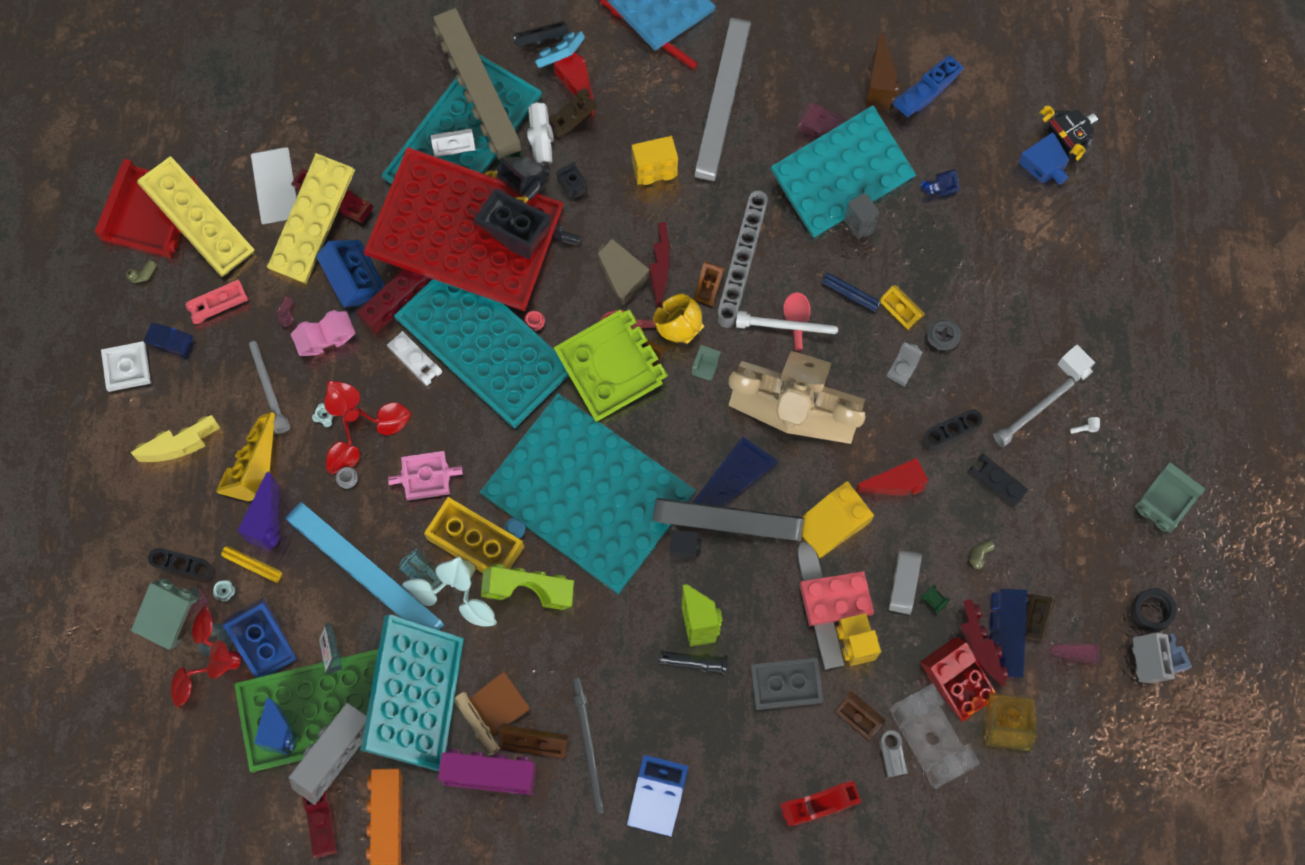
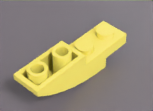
(167, 446)

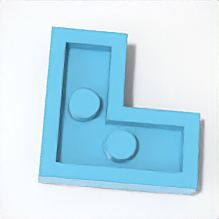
(563, 49)

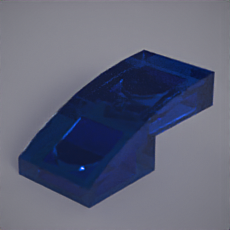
(168, 338)

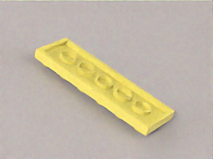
(196, 216)
(311, 218)

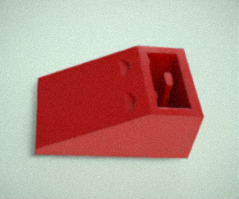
(958, 677)

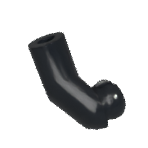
(566, 237)

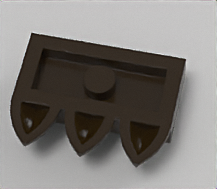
(1038, 616)

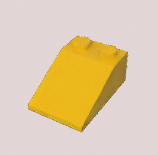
(835, 519)

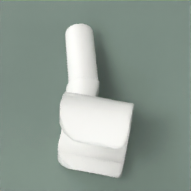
(1093, 426)

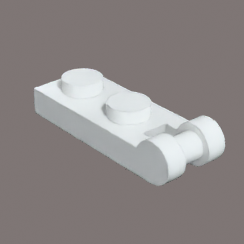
(414, 358)

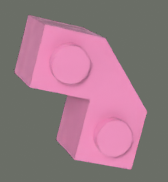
(313, 337)

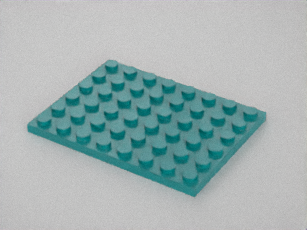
(585, 492)

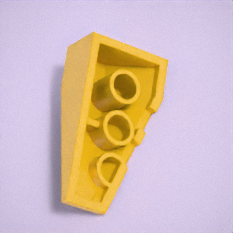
(252, 462)

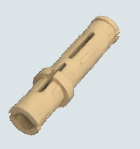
(479, 728)

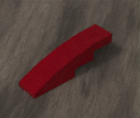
(350, 206)
(660, 269)

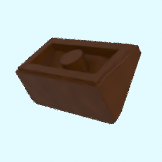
(859, 715)

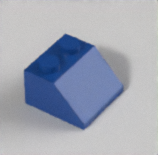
(275, 730)

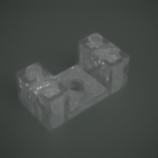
(921, 715)

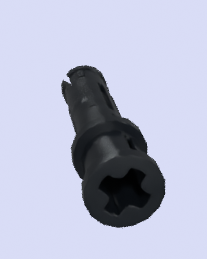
(705, 662)

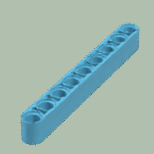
(361, 567)

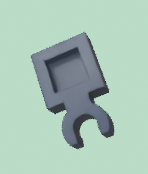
(1179, 657)

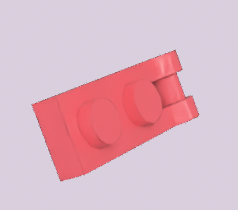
(216, 301)

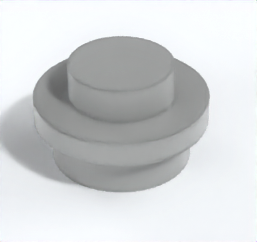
(346, 477)

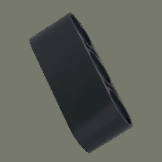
(945, 437)
(172, 560)

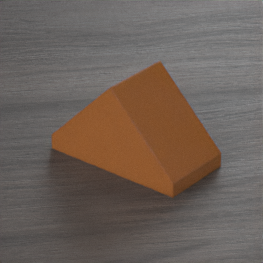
(709, 283)

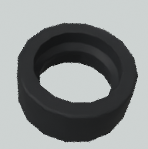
(1163, 596)

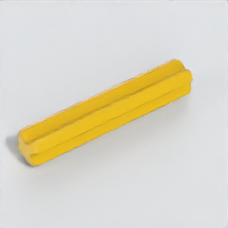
(251, 564)

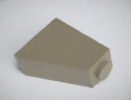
(622, 271)

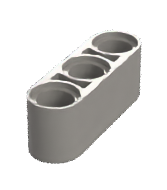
(905, 581)

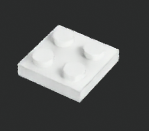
(125, 366)

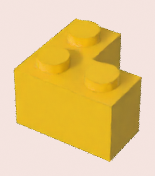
(858, 639)

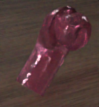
(283, 313)

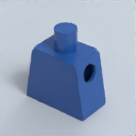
(1046, 160)

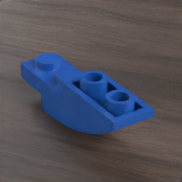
(929, 86)

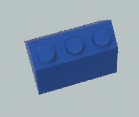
(350, 272)

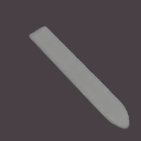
(825, 633)

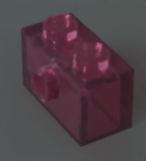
(819, 121)

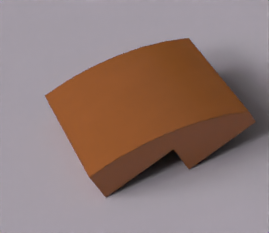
(499, 703)

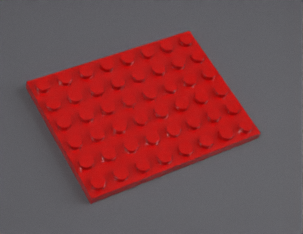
(433, 232)

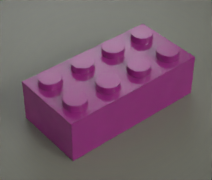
(487, 773)

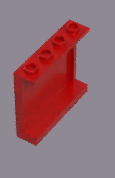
(134, 218)

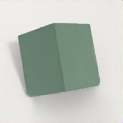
(706, 363)

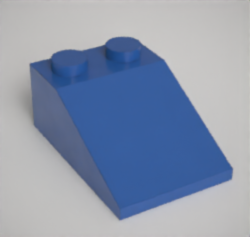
(259, 639)

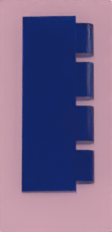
(1011, 628)

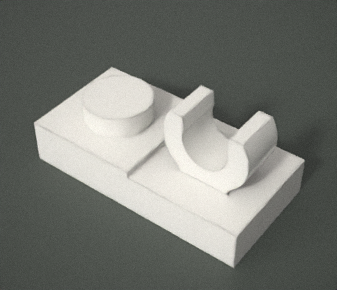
(452, 142)

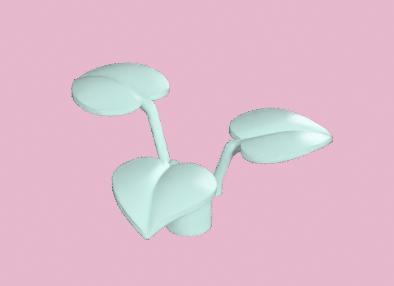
(458, 575)

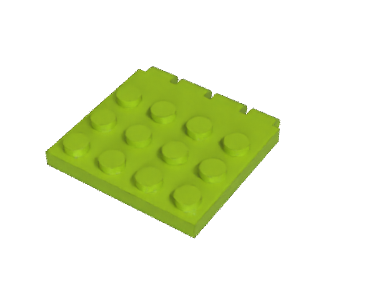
(611, 364)

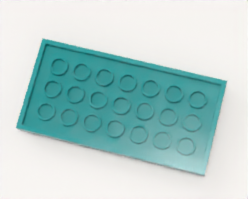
(455, 114)
(485, 348)

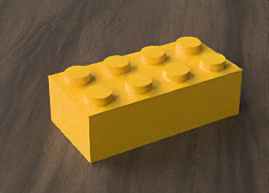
(472, 537)

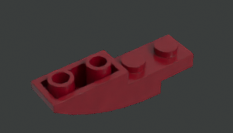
(986, 651)
(321, 826)

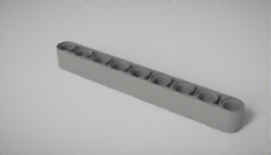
(722, 99)

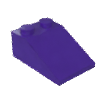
(262, 519)

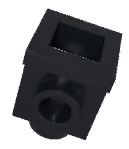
(565, 177)

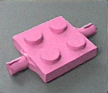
(425, 475)

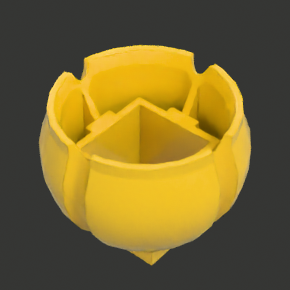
(678, 319)

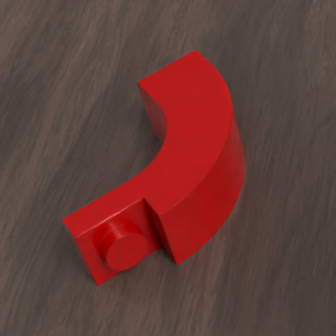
(820, 804)

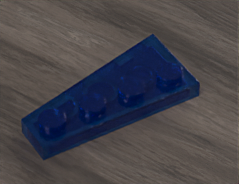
(736, 473)

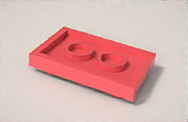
(836, 598)

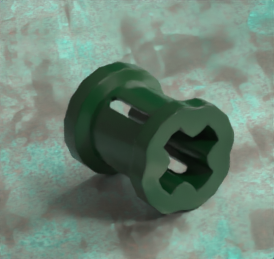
(935, 599)

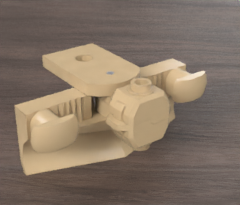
(797, 399)

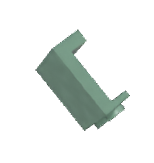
(1169, 498)
(163, 613)

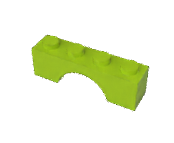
(553, 591)

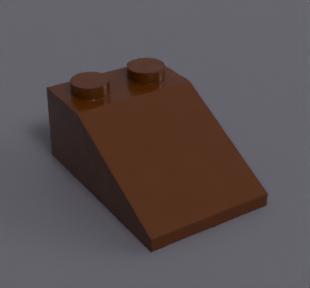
(883, 83)

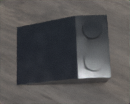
(513, 223)

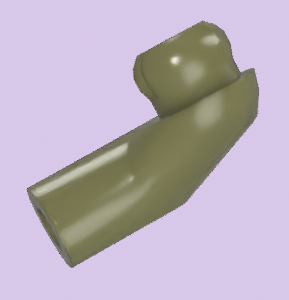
(141, 275)
(978, 552)

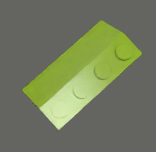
(700, 617)

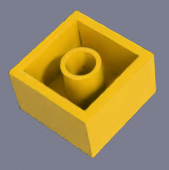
(655, 160)

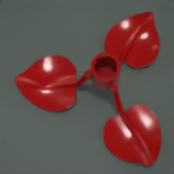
(342, 400)
(219, 660)

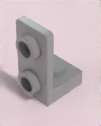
(905, 363)

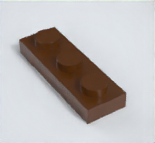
(533, 741)

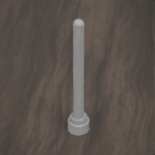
(281, 423)
(1004, 435)

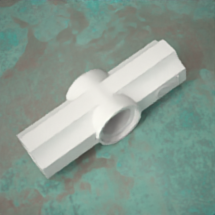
(540, 134)

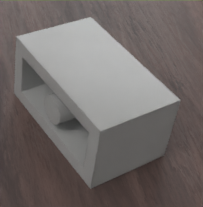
(1153, 658)

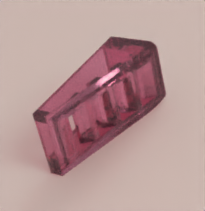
(1078, 652)

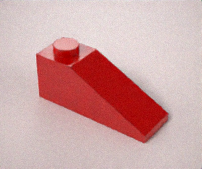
(574, 74)
(897, 481)

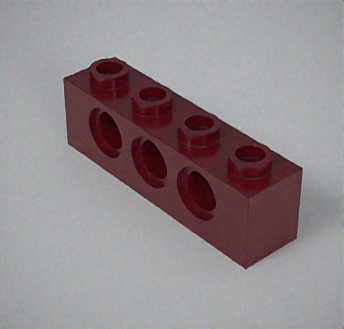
(391, 299)

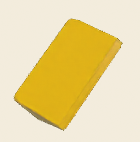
(901, 307)

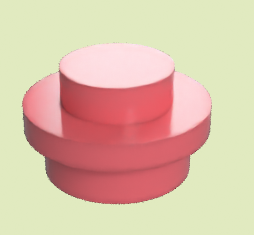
(534, 320)

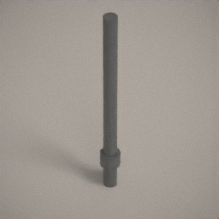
(580, 702)

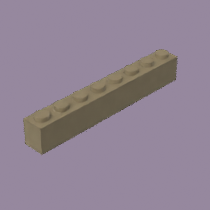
(477, 84)

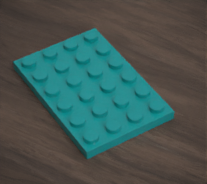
(840, 167)
(412, 693)

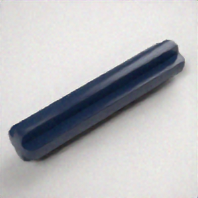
(851, 291)

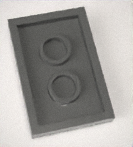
(786, 683)

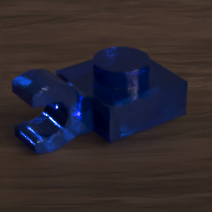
(945, 183)

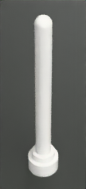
(745, 320)

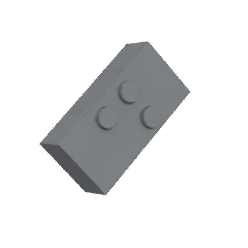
(329, 754)

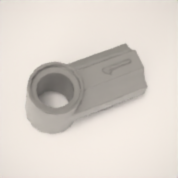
(894, 756)

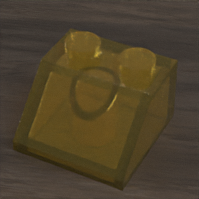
(1010, 722)

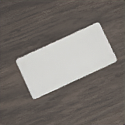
(273, 184)

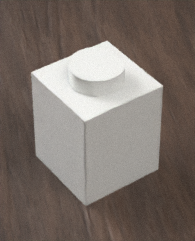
(1076, 364)

